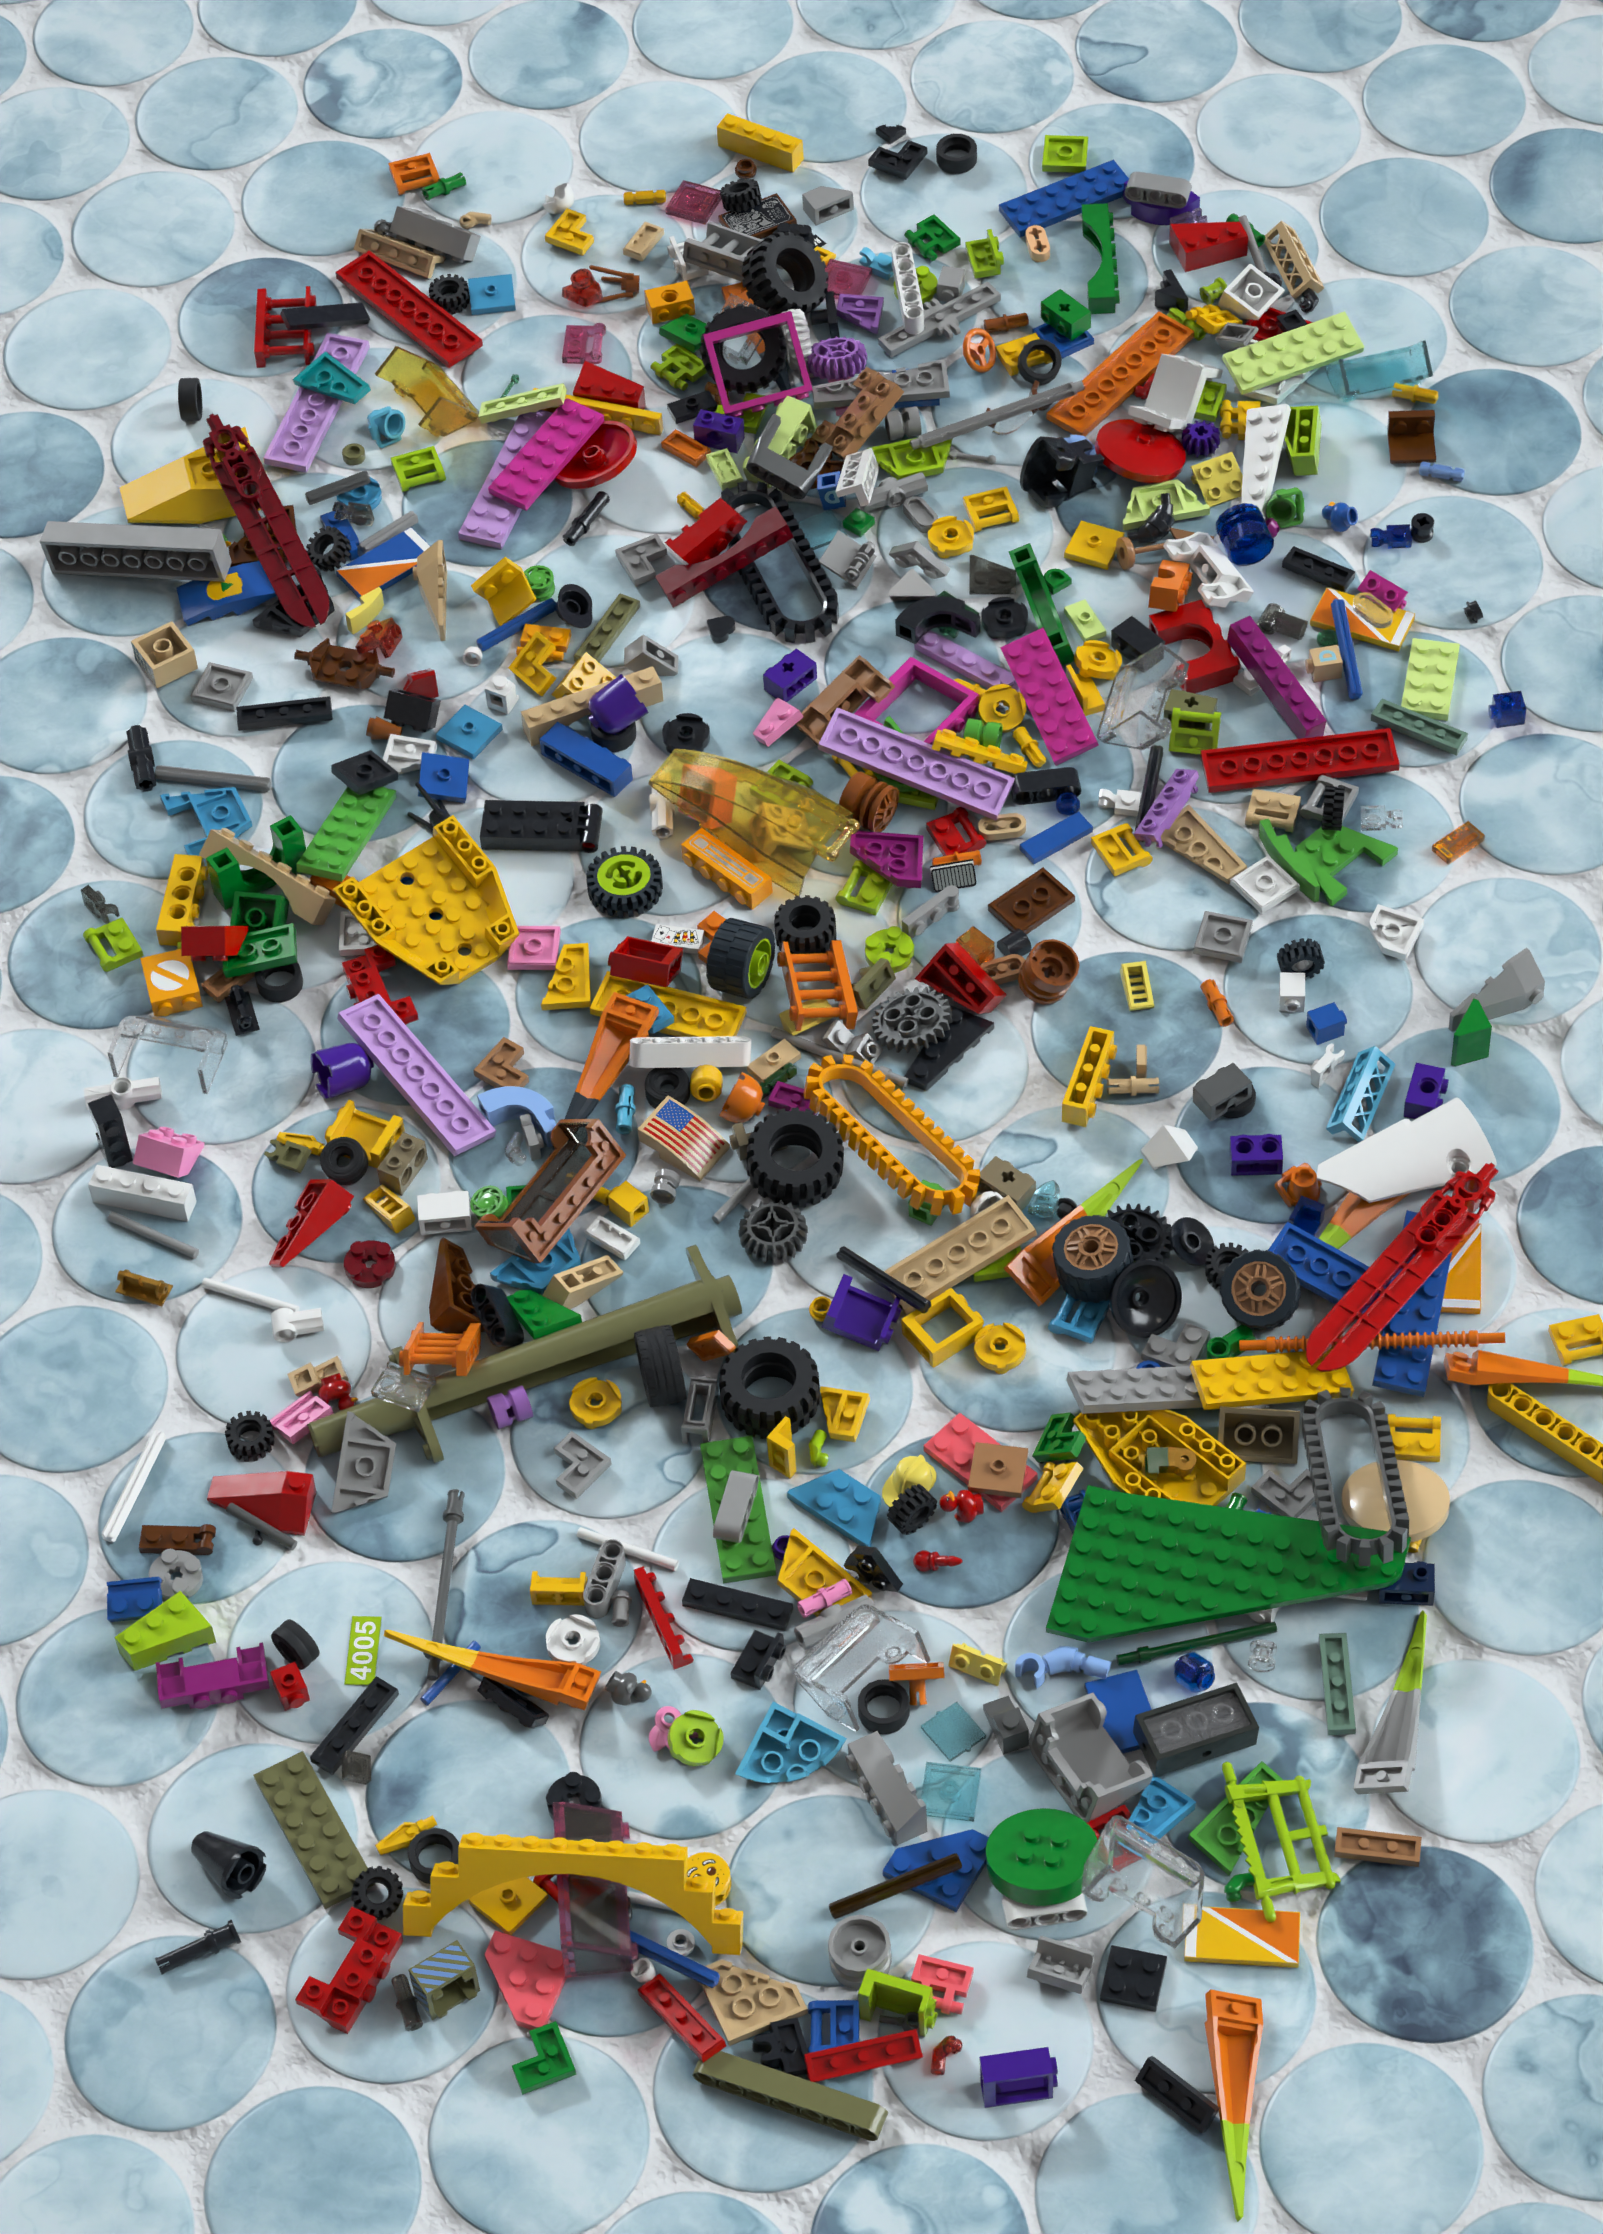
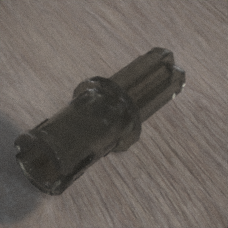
(406, 2003)

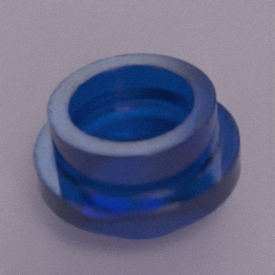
(1067, 804)

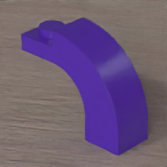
(1160, 214)

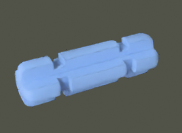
(1441, 471)

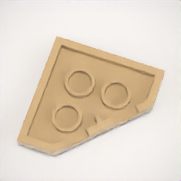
(749, 2001)

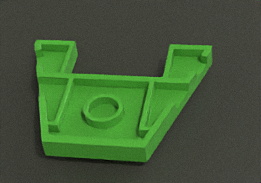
(1333, 850)

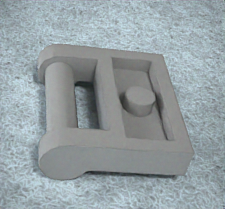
(1310, 810)

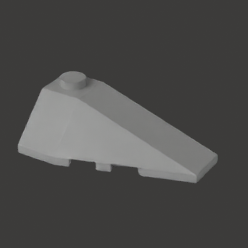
(1509, 992)

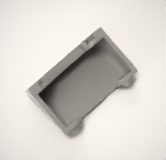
(1084, 1758)

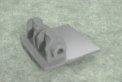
(848, 558)

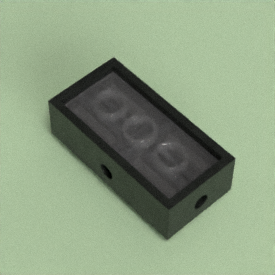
(1195, 1729)

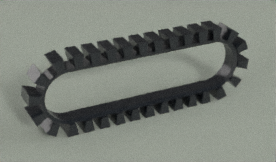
(805, 558)

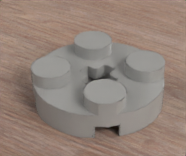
(182, 1562)

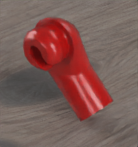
(1143, 391)

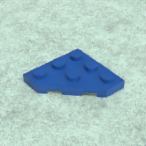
(951, 1888)

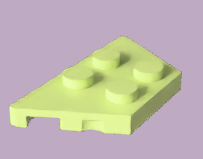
(1147, 498)

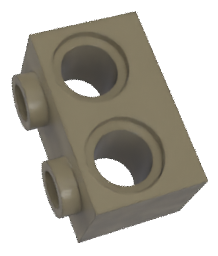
(402, 1163)

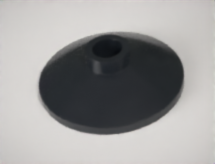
(1191, 1241)

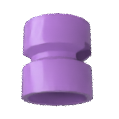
(517, 1401)

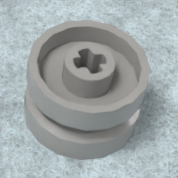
(857, 1945)

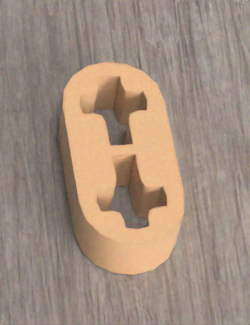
(1034, 244)

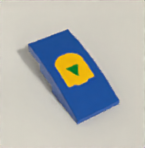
(241, 591)

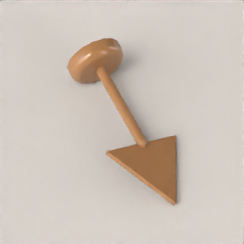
(1126, 551)

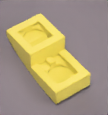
(362, 615)

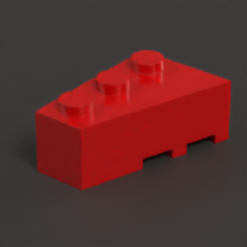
(1207, 243)
(608, 387)
(709, 534)
(961, 978)

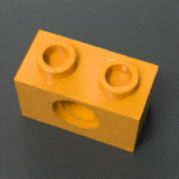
(669, 302)

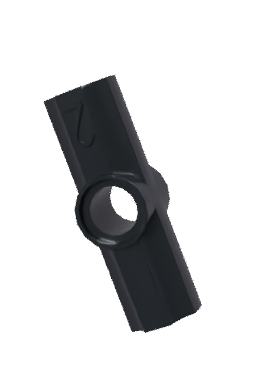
(141, 758)

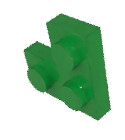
(1058, 1440)
(551, 2063)

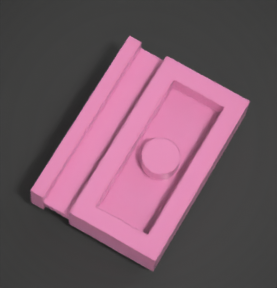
(293, 1420)

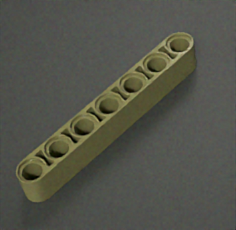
(792, 2095)

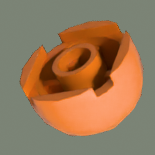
(743, 1100)

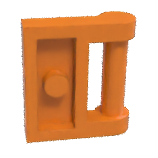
(413, 168)

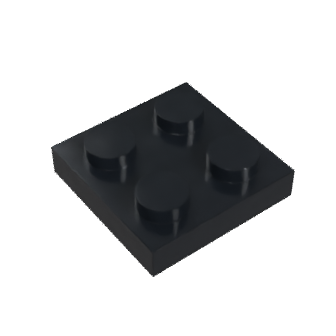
(364, 772)
(1133, 1978)

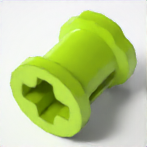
(1209, 299)

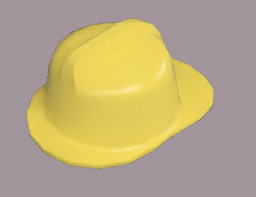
(908, 1472)

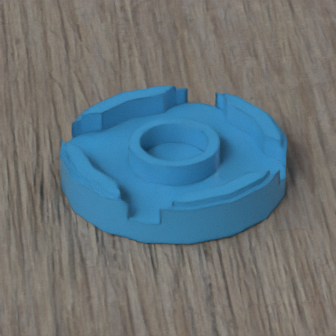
(367, 494)

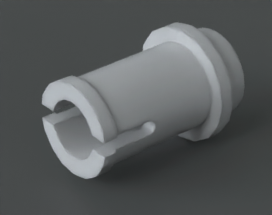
(621, 1602)

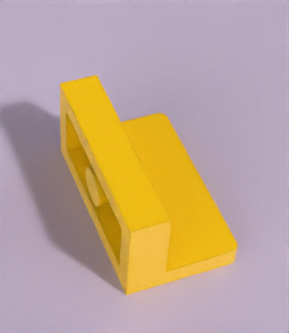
(1085, 692)
(782, 1449)

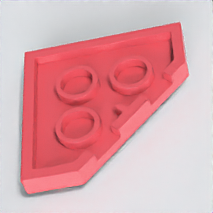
(527, 1977)

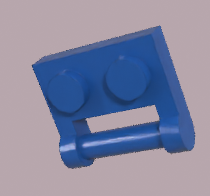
(843, 2023)

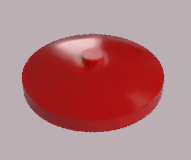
(1140, 451)
(600, 458)

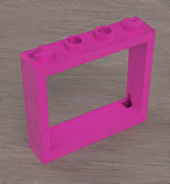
(749, 328)
(914, 669)

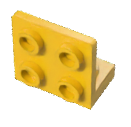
(505, 590)
(583, 675)

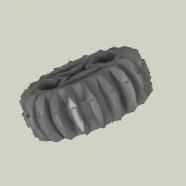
(789, 1231)

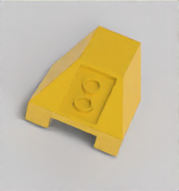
(178, 492)
(1122, 1440)

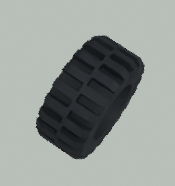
(801, 264)
(762, 373)
(799, 1129)
(763, 1360)

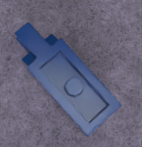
(344, 527)

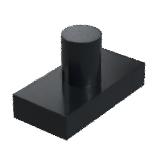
(828, 315)

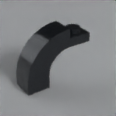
(935, 613)

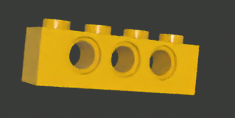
(181, 897)

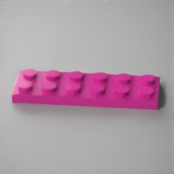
(546, 454)
(1049, 696)

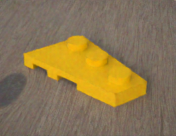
(571, 979)

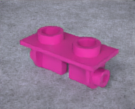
(1384, 590)

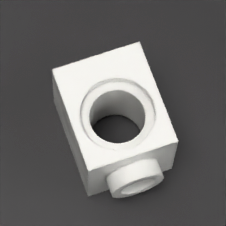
(1292, 992)

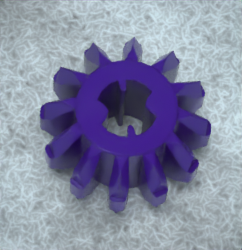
(1200, 438)

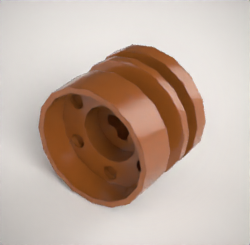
(870, 801)
(1048, 971)

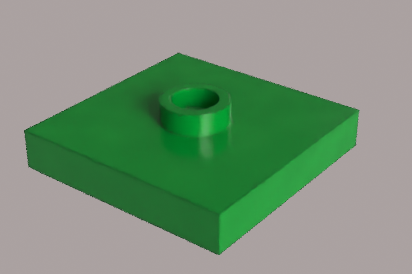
(684, 331)

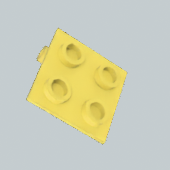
(1218, 479)

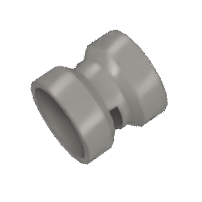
(665, 1184)

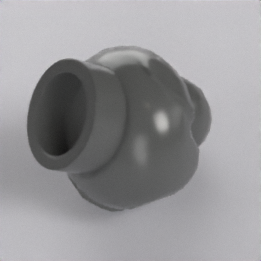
(623, 1685)

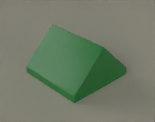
(1472, 1036)

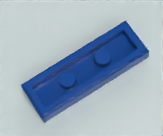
(1056, 838)

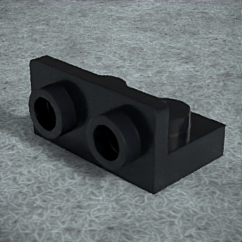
(758, 1659)

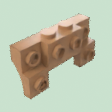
(862, 415)
(846, 692)

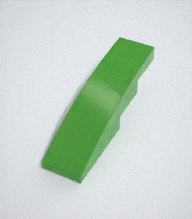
(1292, 862)

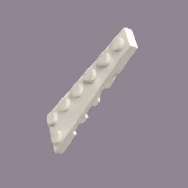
(1262, 452)

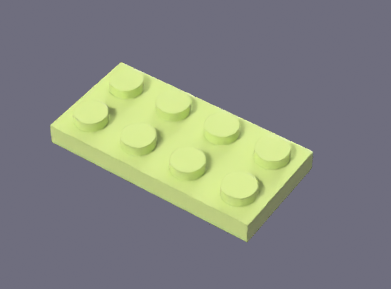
(1430, 678)

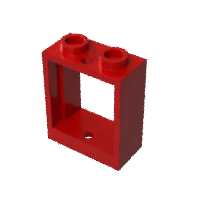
(645, 961)

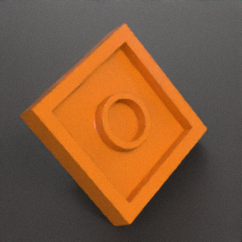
(916, 1675)

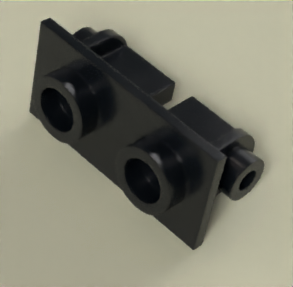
(241, 1011)

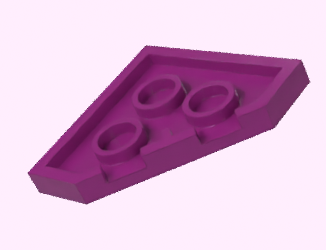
(891, 855)

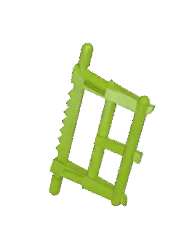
(1272, 1791)

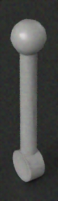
(953, 454)

